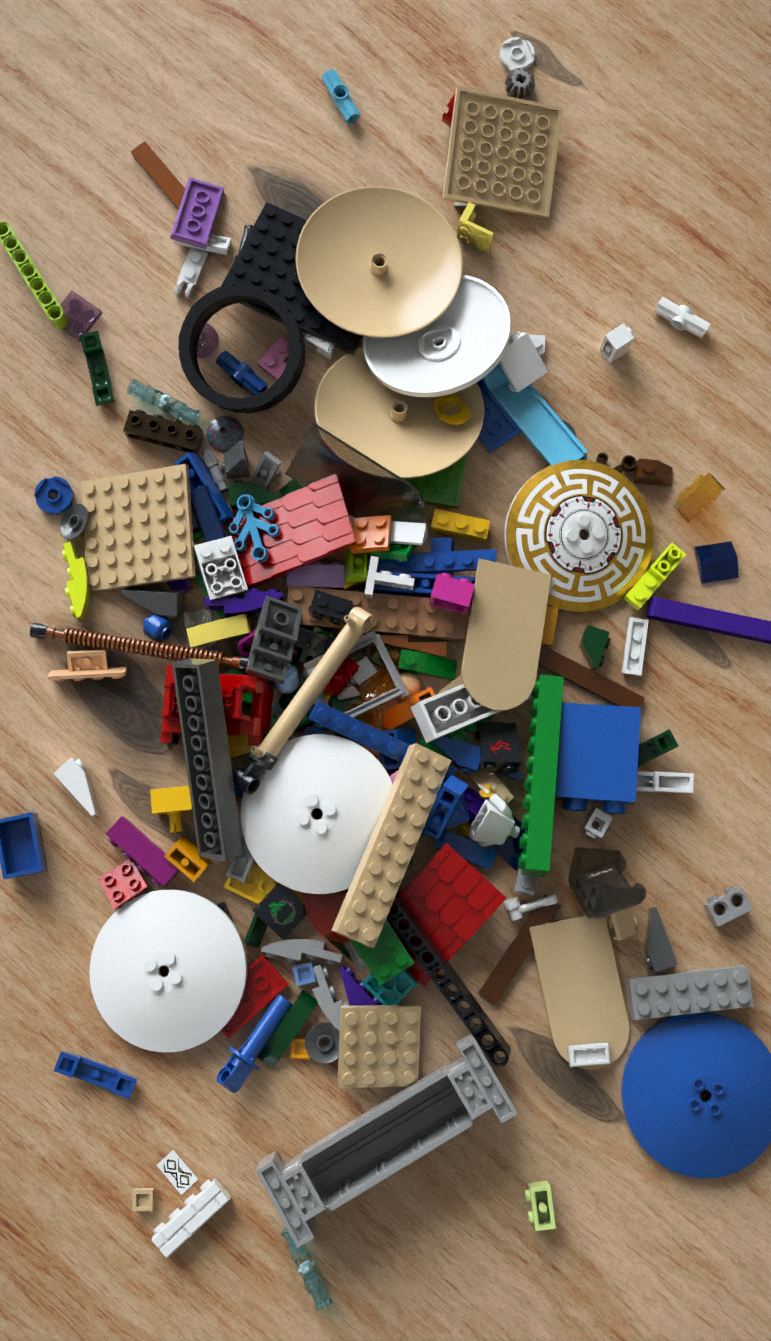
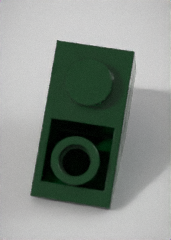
(593, 645)

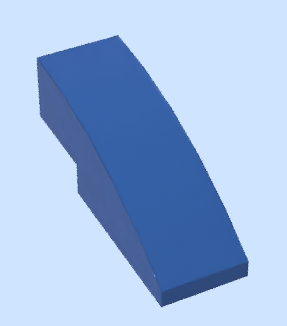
(467, 849)

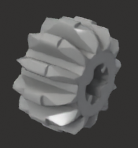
(519, 83)

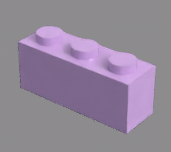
(318, 576)

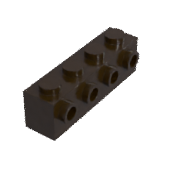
(163, 432)

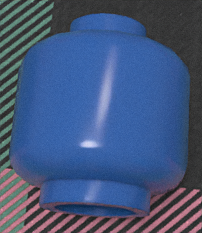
(157, 628)

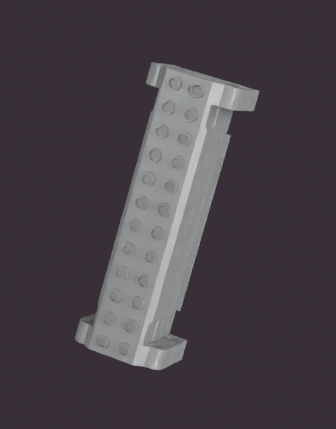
(383, 1140)

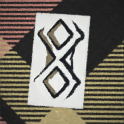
(177, 1172)

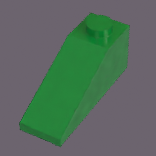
(427, 665)

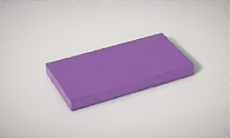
(197, 213)

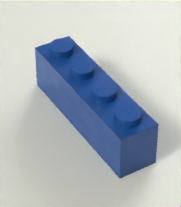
(200, 476)

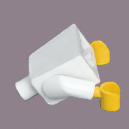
(492, 822)

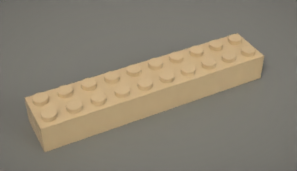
(391, 846)

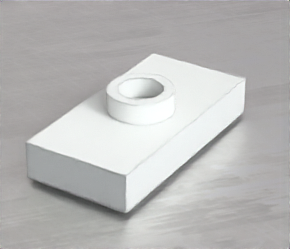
(588, 1054)

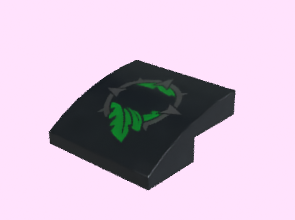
(281, 911)

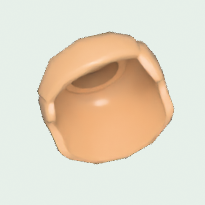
(411, 684)

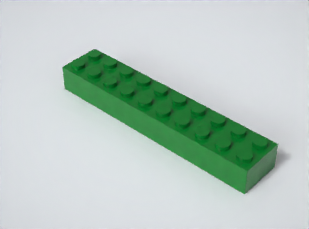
(542, 776)

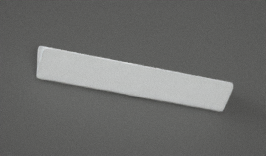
(408, 533)

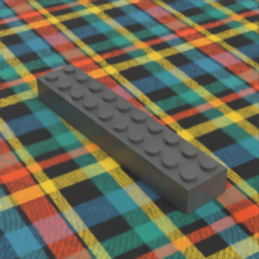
(207, 758)

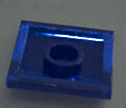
(716, 562)

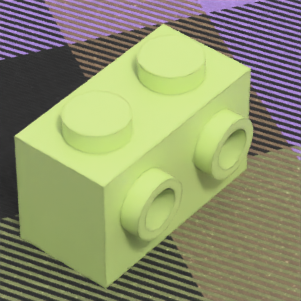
(541, 1206)

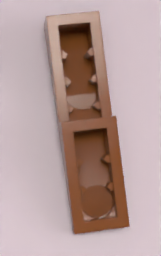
(401, 642)

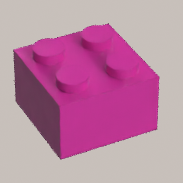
(452, 593)

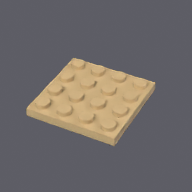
(379, 1046)

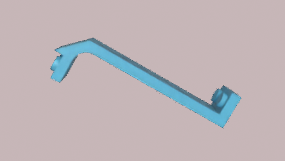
(536, 420)

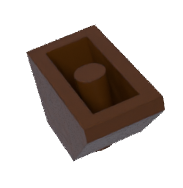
(652, 472)

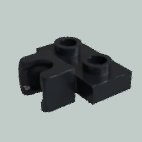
(311, 644)

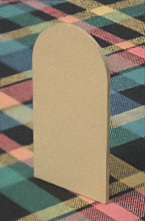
(504, 634)
(581, 985)

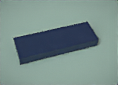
(207, 514)

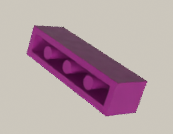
(142, 850)

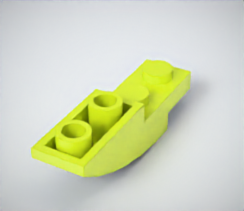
(654, 576)
(78, 587)

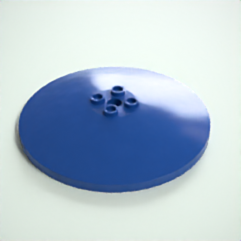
(664, 1089)

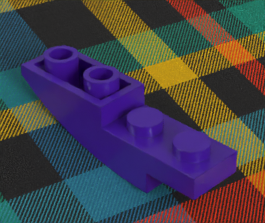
(235, 606)

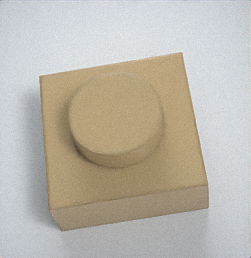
(143, 1199)

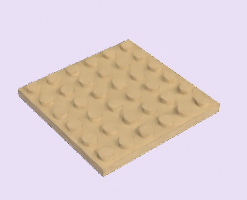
(502, 152)
(138, 528)

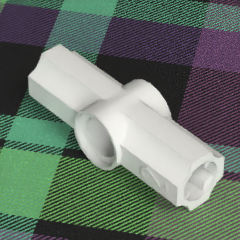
(682, 317)

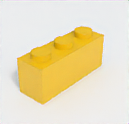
(460, 526)

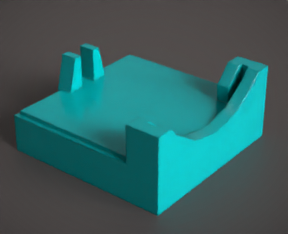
(392, 991)

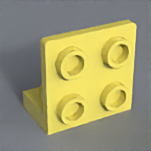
(471, 233)

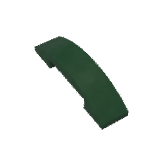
(97, 368)
(656, 747)
(287, 1029)

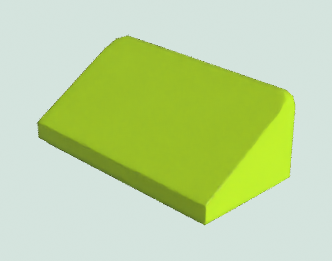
(355, 567)

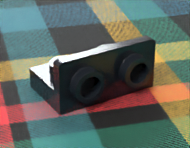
(330, 607)

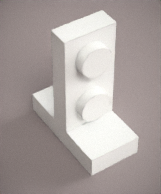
(385, 578)

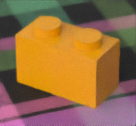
(186, 858)

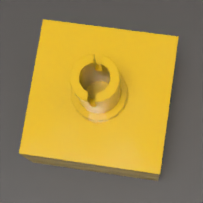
(171, 802)

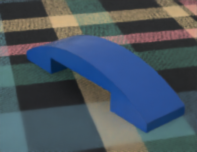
(95, 1073)

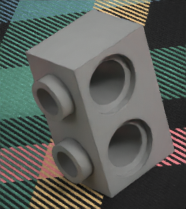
(729, 911)

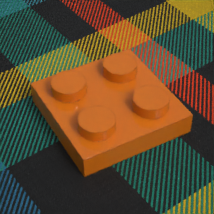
(372, 534)

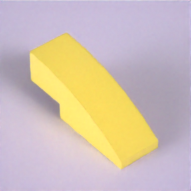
(218, 630)

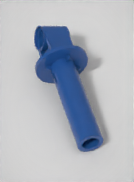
(242, 1061)

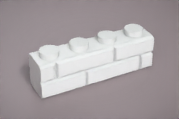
(191, 1217)

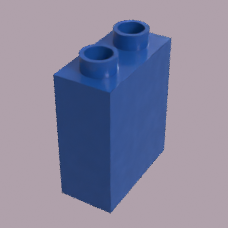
(598, 756)

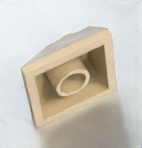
(621, 925)

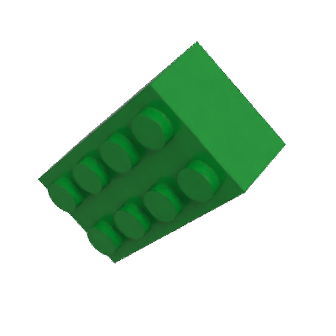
(386, 958)

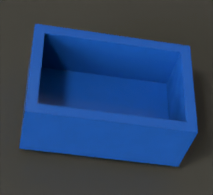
(21, 846)

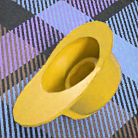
(456, 419)

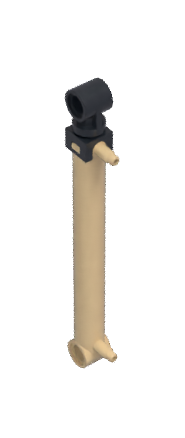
(357, 623)

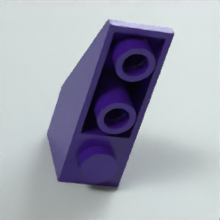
(355, 991)

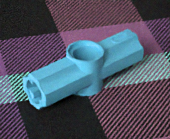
(344, 104)

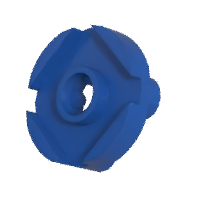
(58, 505)

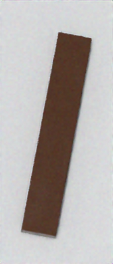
(588, 679)
(516, 954)

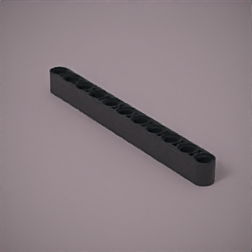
(450, 978)

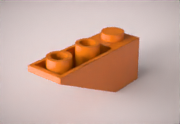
(402, 712)

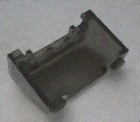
(599, 882)

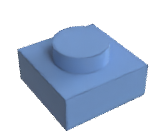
(304, 973)

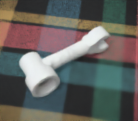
(516, 909)

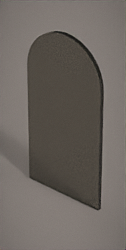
(364, 484)

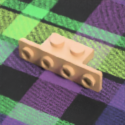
(87, 665)

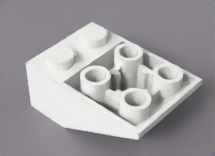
(220, 568)

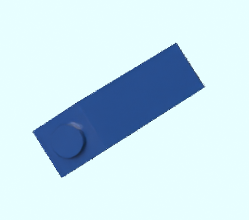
(460, 753)
(445, 806)

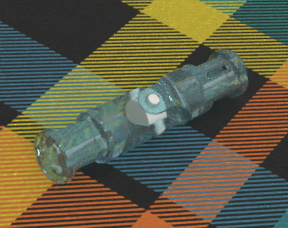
(162, 401)
(312, 1280)

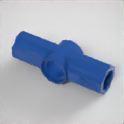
(241, 373)

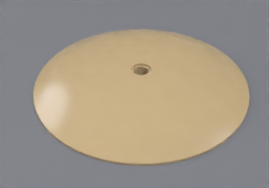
(385, 228)
(391, 426)

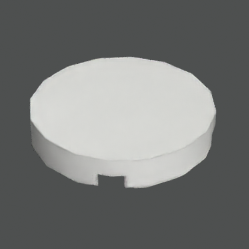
(516, 54)

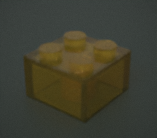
(698, 496)

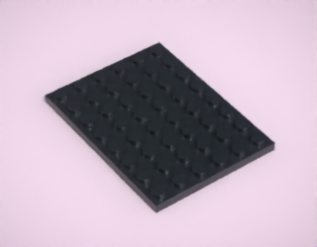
(270, 263)

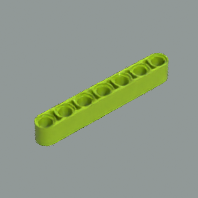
(35, 281)

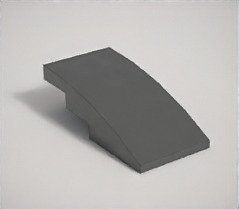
(274, 640)

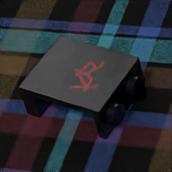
(498, 747)

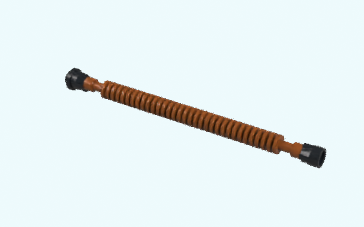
(134, 646)

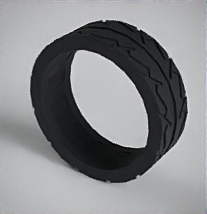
(200, 315)

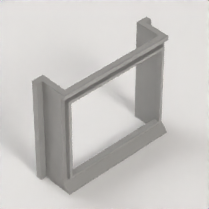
(364, 641)

